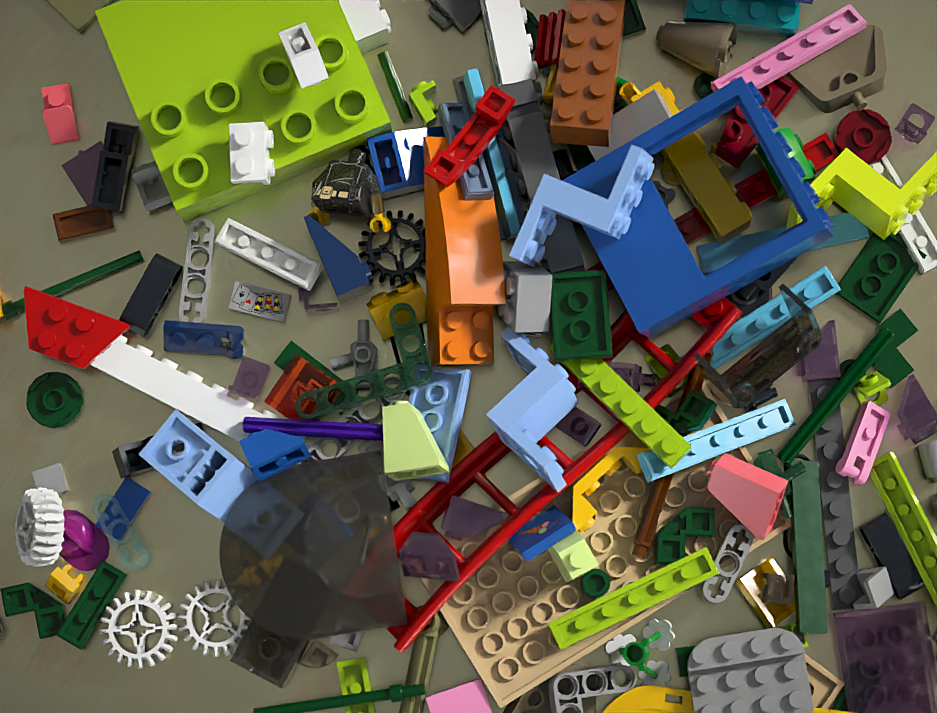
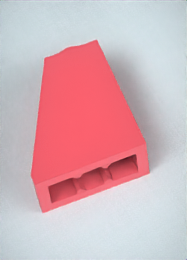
(747, 492)

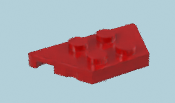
(67, 329)

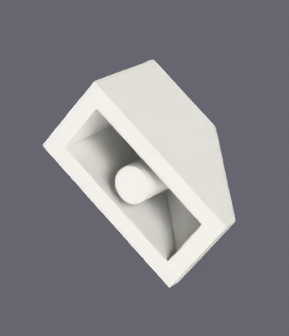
(303, 55)

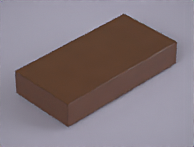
(82, 222)

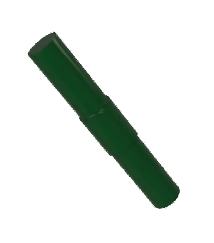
(395, 87)

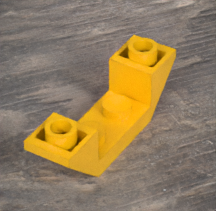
(580, 509)

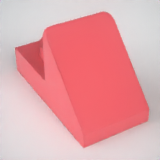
(60, 114)

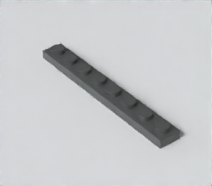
(835, 504)

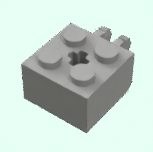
(526, 297)

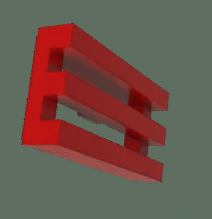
(547, 40)

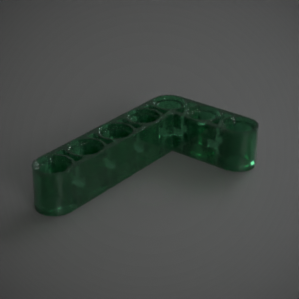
(376, 378)

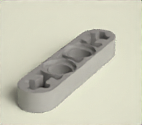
(197, 272)

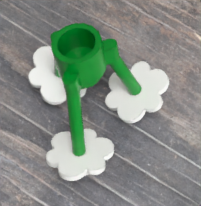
(629, 652)

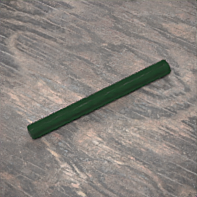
(835, 396)

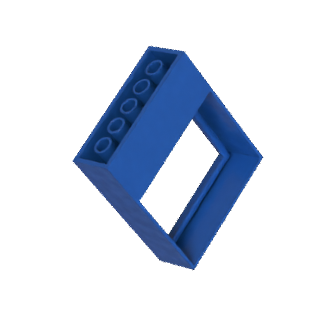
(652, 261)

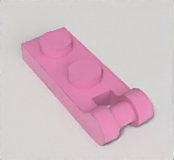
(863, 442)

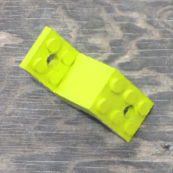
(869, 194)

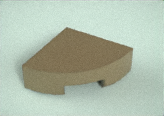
(318, 655)

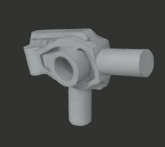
(362, 355)

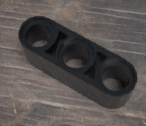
(150, 295)
(892, 553)

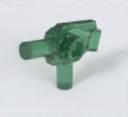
(767, 462)

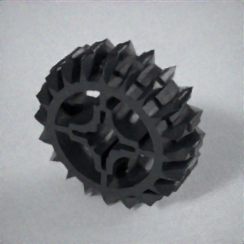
(383, 250)

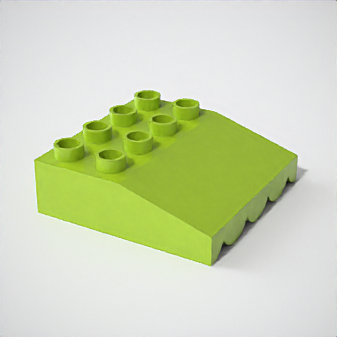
(222, 64)

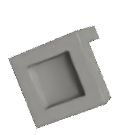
(875, 587)

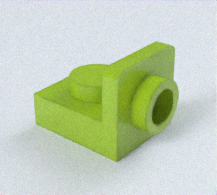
(424, 108)

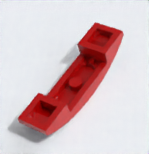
(472, 139)

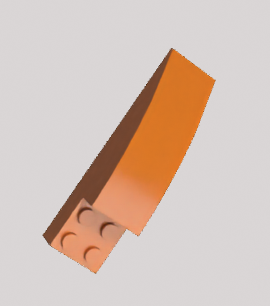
(461, 270)

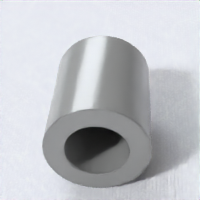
(928, 455)

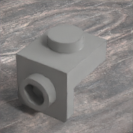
(151, 186)

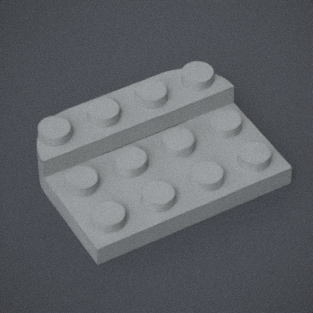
(750, 674)

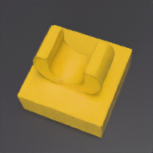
(62, 584)

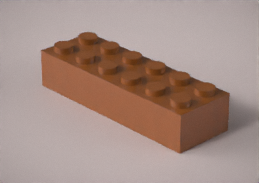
(588, 72)

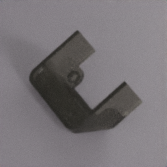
(768, 359)

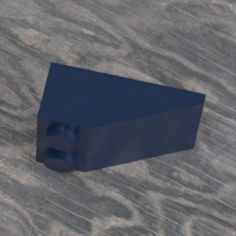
(343, 267)

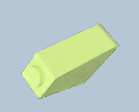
(409, 444)
(572, 556)

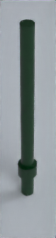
(11, 309)
(395, 693)

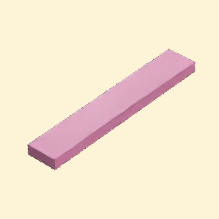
(797, 49)

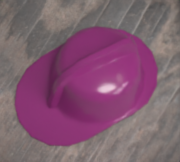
(83, 542)

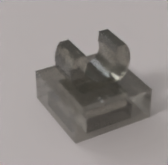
(778, 589)

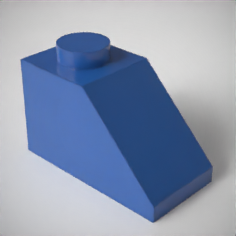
(273, 452)

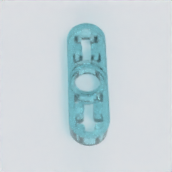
(116, 509)

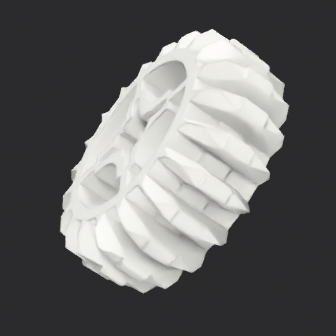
(39, 527)
(201, 638)
(139, 642)

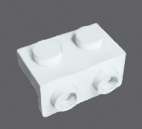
(251, 153)

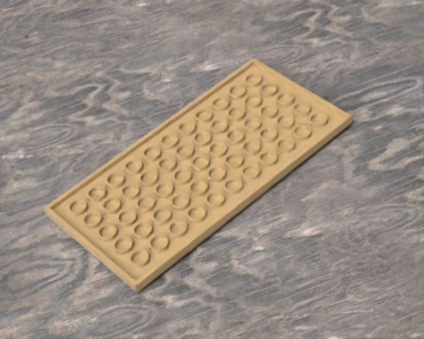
(509, 601)

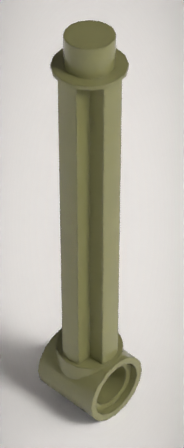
(422, 661)

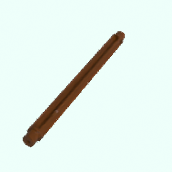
(661, 485)

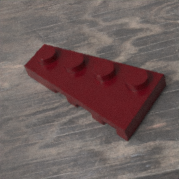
(738, 138)

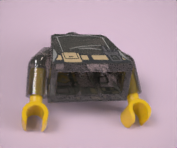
(348, 190)

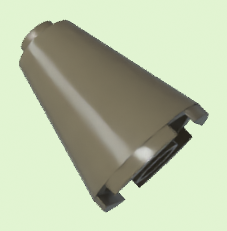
(700, 44)

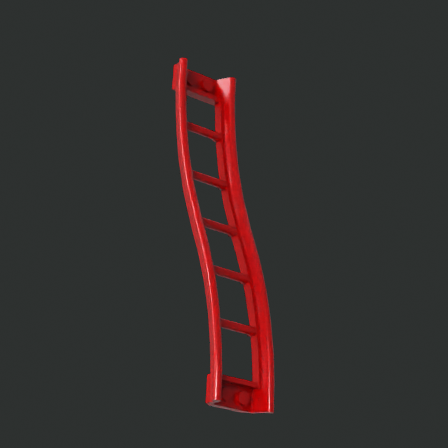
(472, 468)

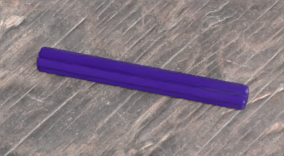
(315, 428)

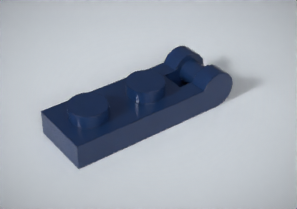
(203, 338)

